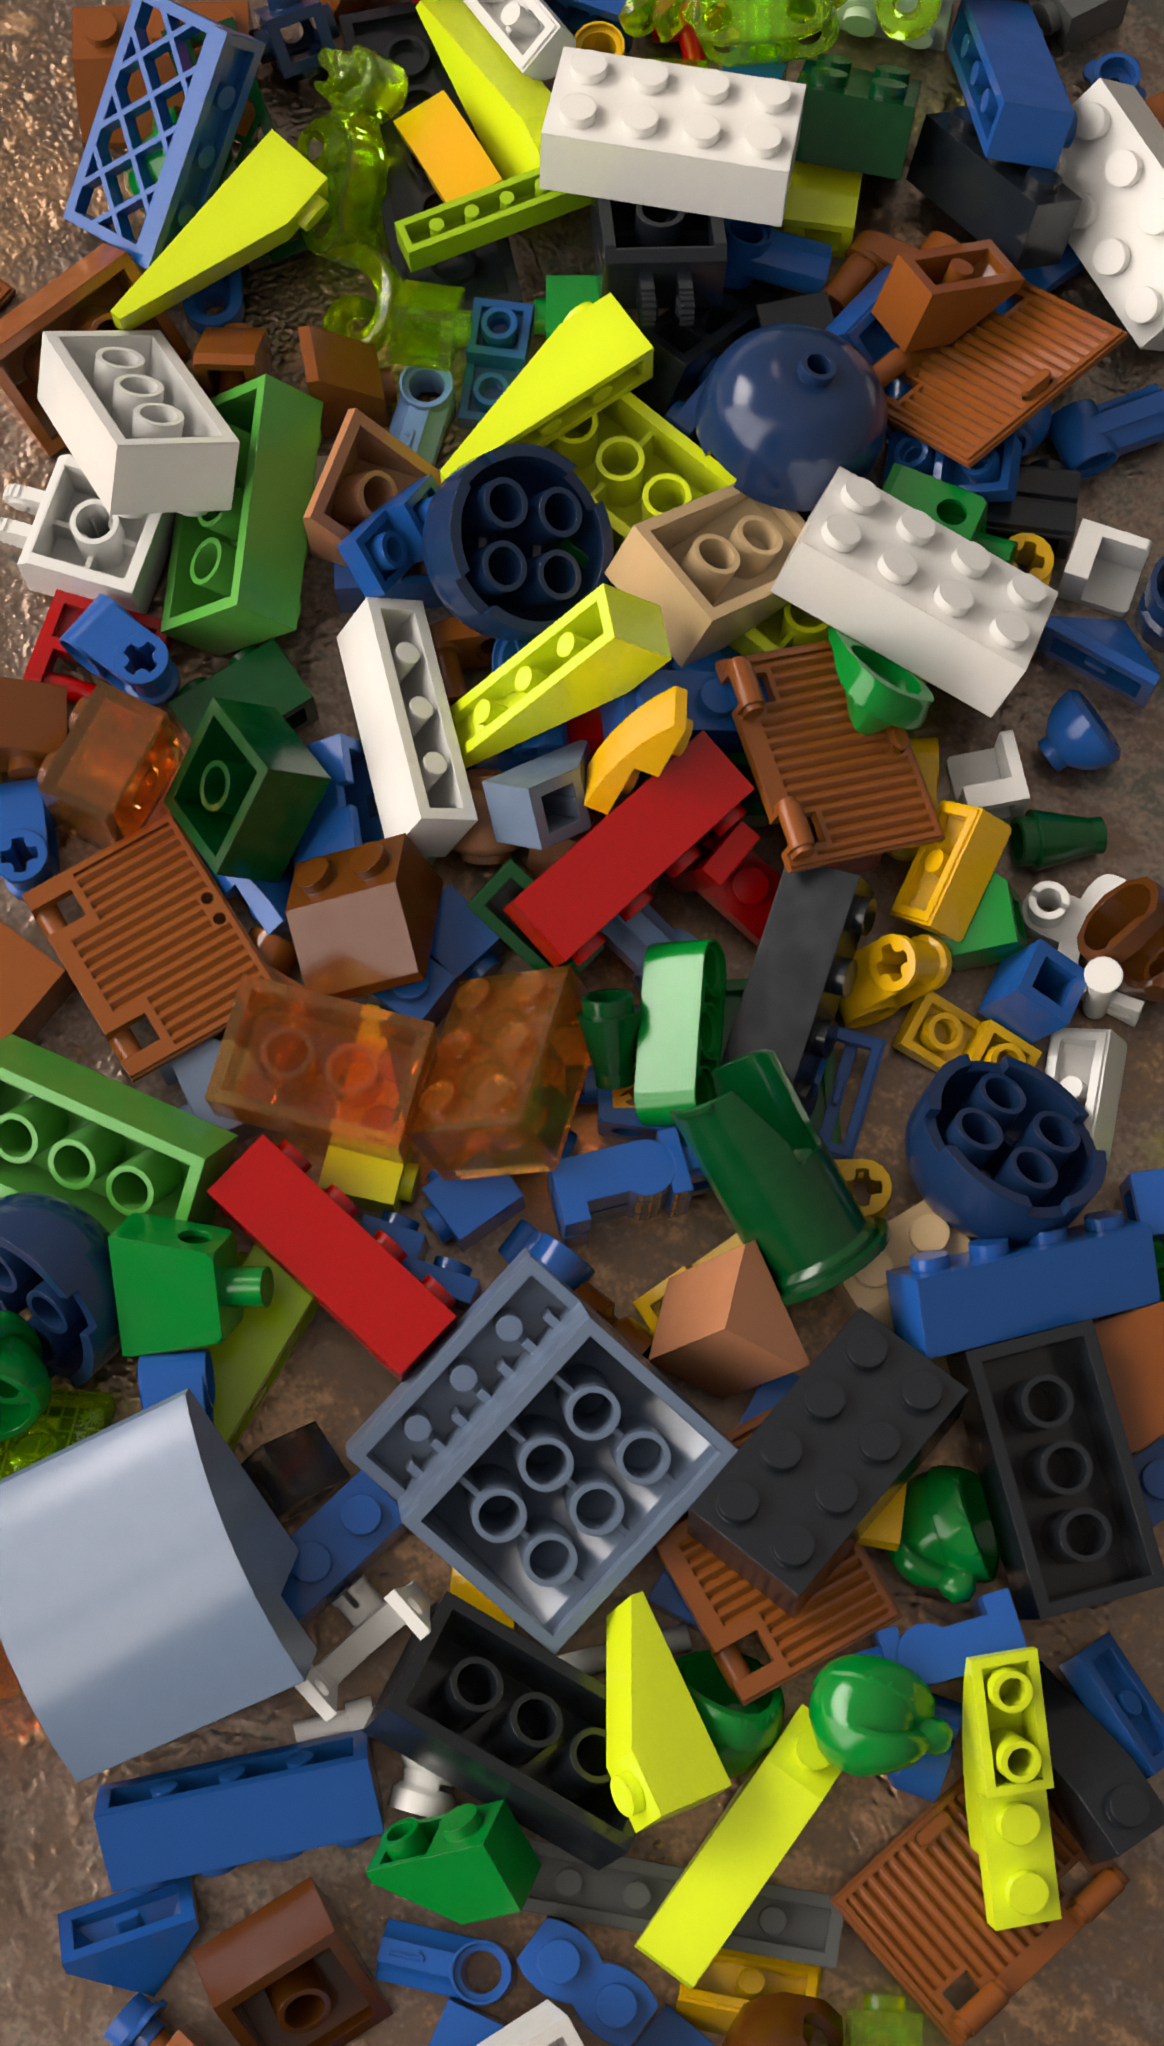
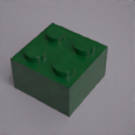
(857, 116)
(246, 790)

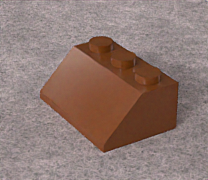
(94, 45)
(71, 302)

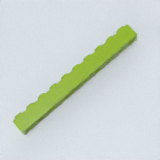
(481, 219)

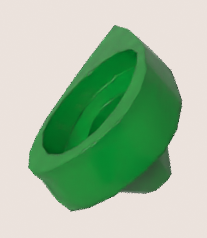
(877, 689)

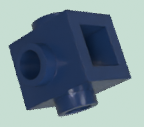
(298, 55)

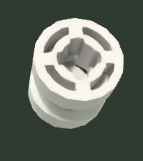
(421, 1792)

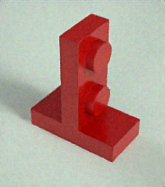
(732, 879)

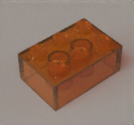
(321, 1068)
(504, 1076)

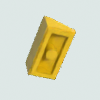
(954, 873)
(739, 1978)

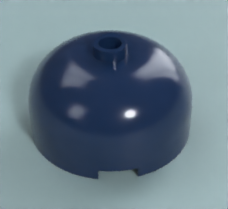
(790, 412)
(488, 538)
(1001, 1150)
(62, 1270)

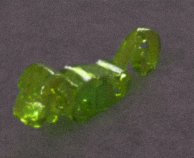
(766, 28)
(363, 94)

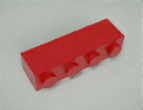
(629, 850)
(334, 1257)

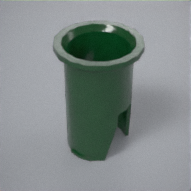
(779, 1178)

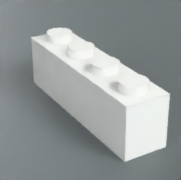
(406, 725)

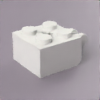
(81, 545)

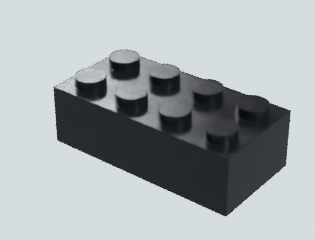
(826, 1462)
(1057, 1472)
(506, 1726)

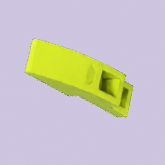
(1006, 1787)

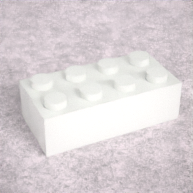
(671, 136)
(1120, 222)
(137, 422)
(916, 592)

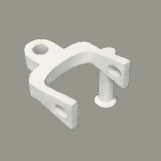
(1061, 932)
(373, 1623)

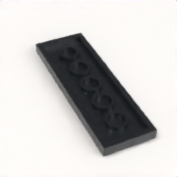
(401, 37)

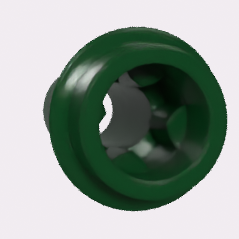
(1052, 838)
(610, 1034)

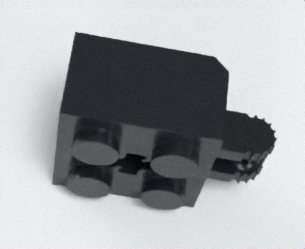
(658, 258)

